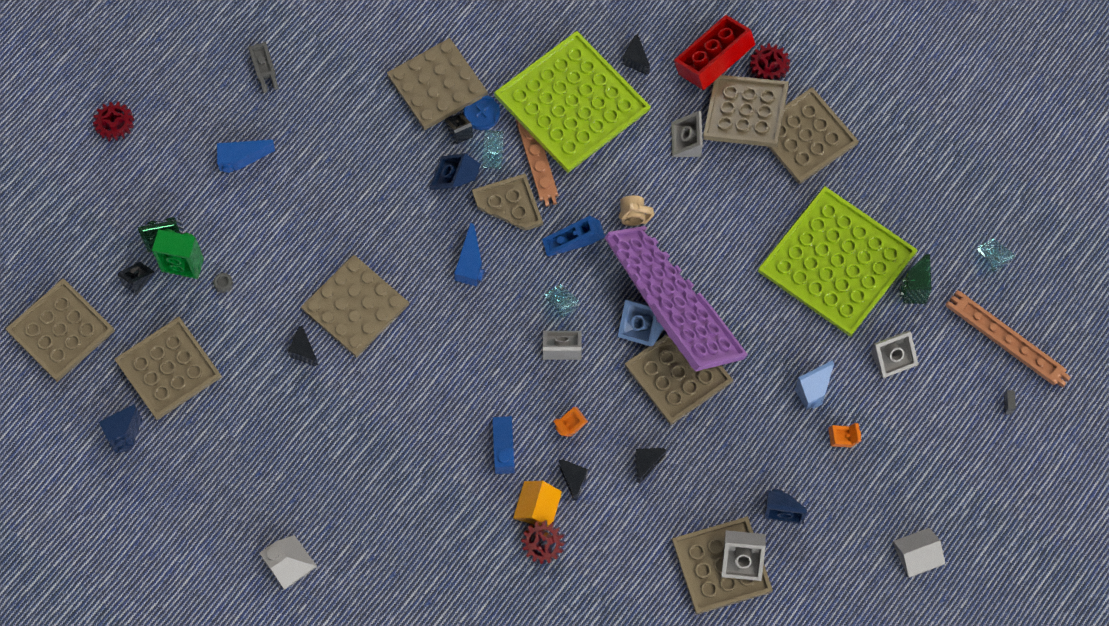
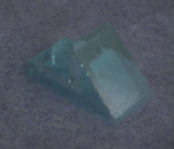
(493, 149)
(996, 253)
(562, 300)

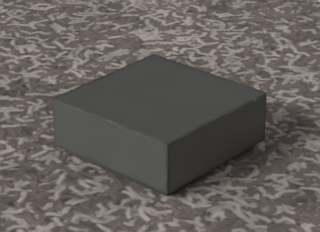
(1009, 402)

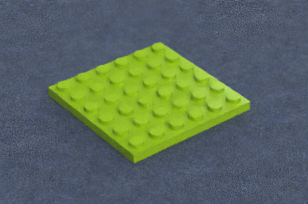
(572, 101)
(837, 261)

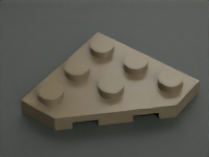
(510, 201)

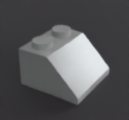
(743, 555)

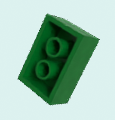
(178, 253)

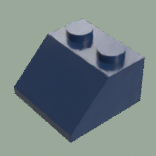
(122, 428)

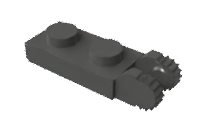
(263, 65)

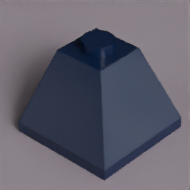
(455, 171)
(784, 507)

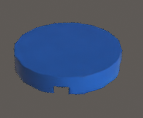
(483, 113)

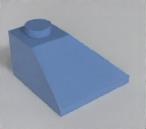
(639, 323)
(813, 385)

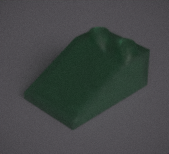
(149, 231)

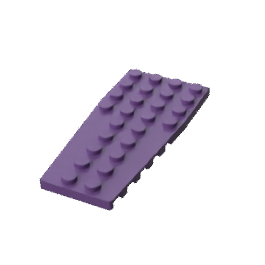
(682, 313)

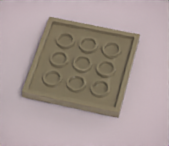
(437, 84)
(746, 111)
(811, 136)
(355, 306)
(60, 330)
(168, 368)
(671, 380)
(701, 565)

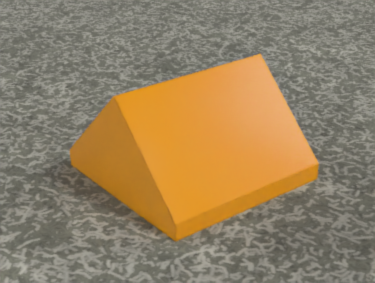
(537, 502)

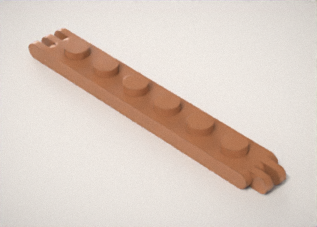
(539, 166)
(1008, 339)

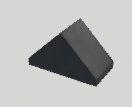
(635, 56)
(459, 128)
(135, 277)
(301, 348)
(647, 460)
(573, 476)

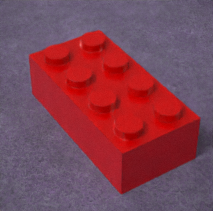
(714, 52)

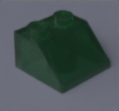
(917, 283)

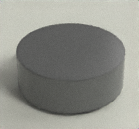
(223, 282)

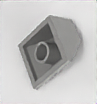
(288, 561)

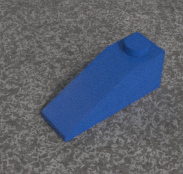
(237, 155)
(574, 236)
(470, 265)
(503, 445)

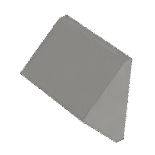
(687, 136)
(562, 345)
(895, 354)
(919, 552)

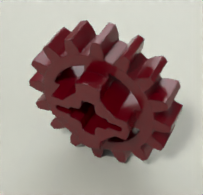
(762, 59)
(121, 123)
(542, 534)

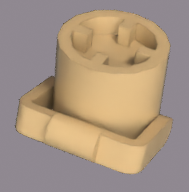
(634, 211)

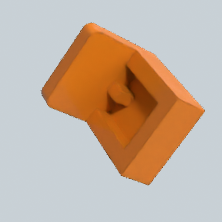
(570, 422)
(844, 435)

